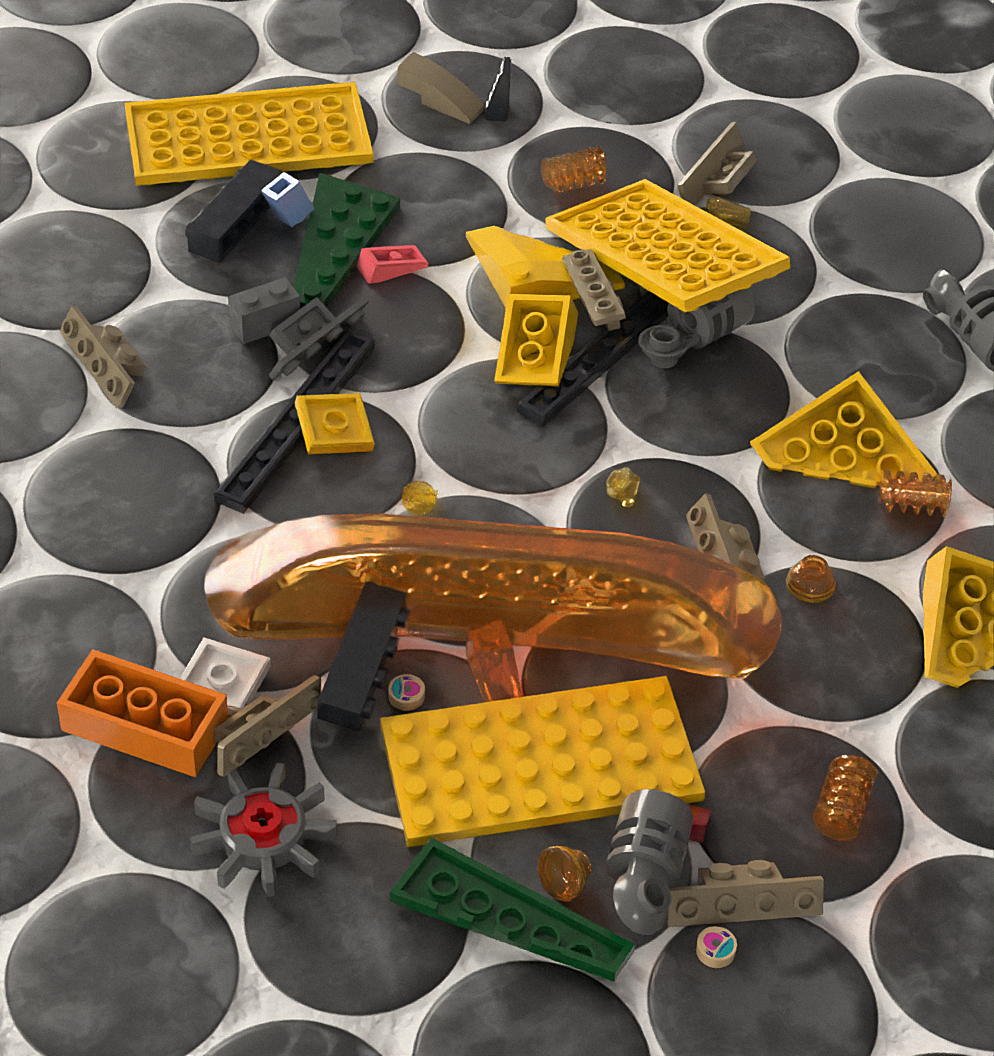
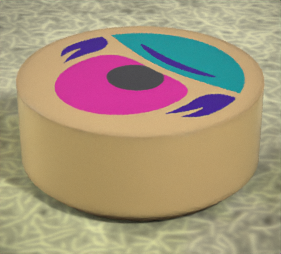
(406, 692)
(716, 947)

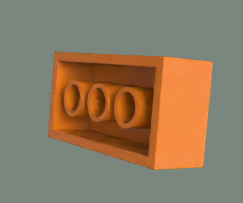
(142, 712)

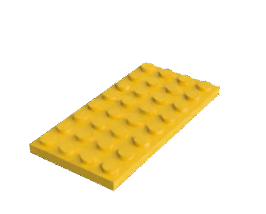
(222, 132)
(668, 245)
(536, 759)

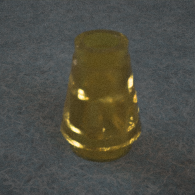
(728, 211)

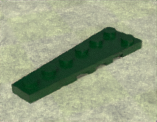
(488, 903)

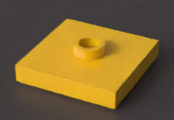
(334, 423)

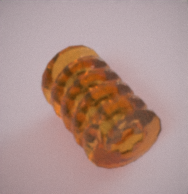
(575, 169)
(915, 492)
(844, 797)

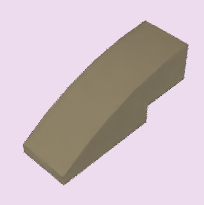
(438, 88)

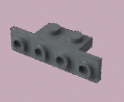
(307, 329)

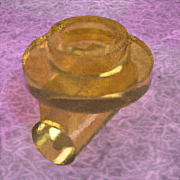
(623, 485)
(419, 497)

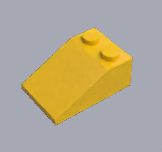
(536, 339)

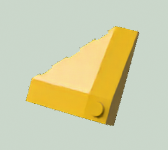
(526, 264)
(842, 437)
(958, 616)

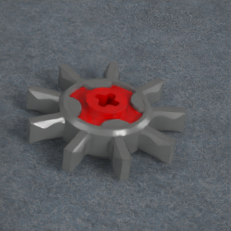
(262, 829)

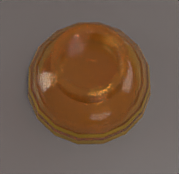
(811, 579)
(563, 871)

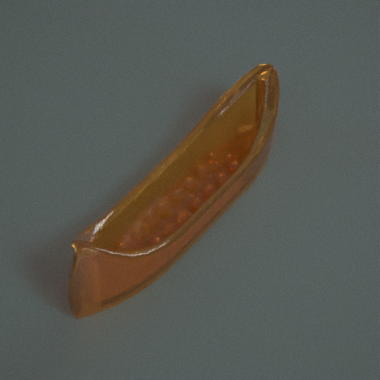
(544, 583)

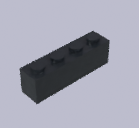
(231, 212)
(362, 656)

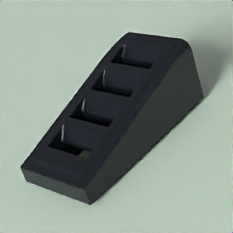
(498, 98)

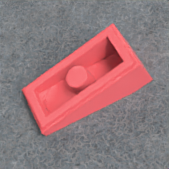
(385, 263)

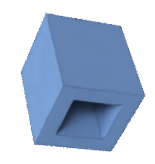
(288, 199)

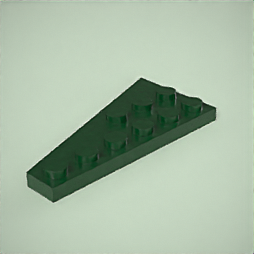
(337, 230)

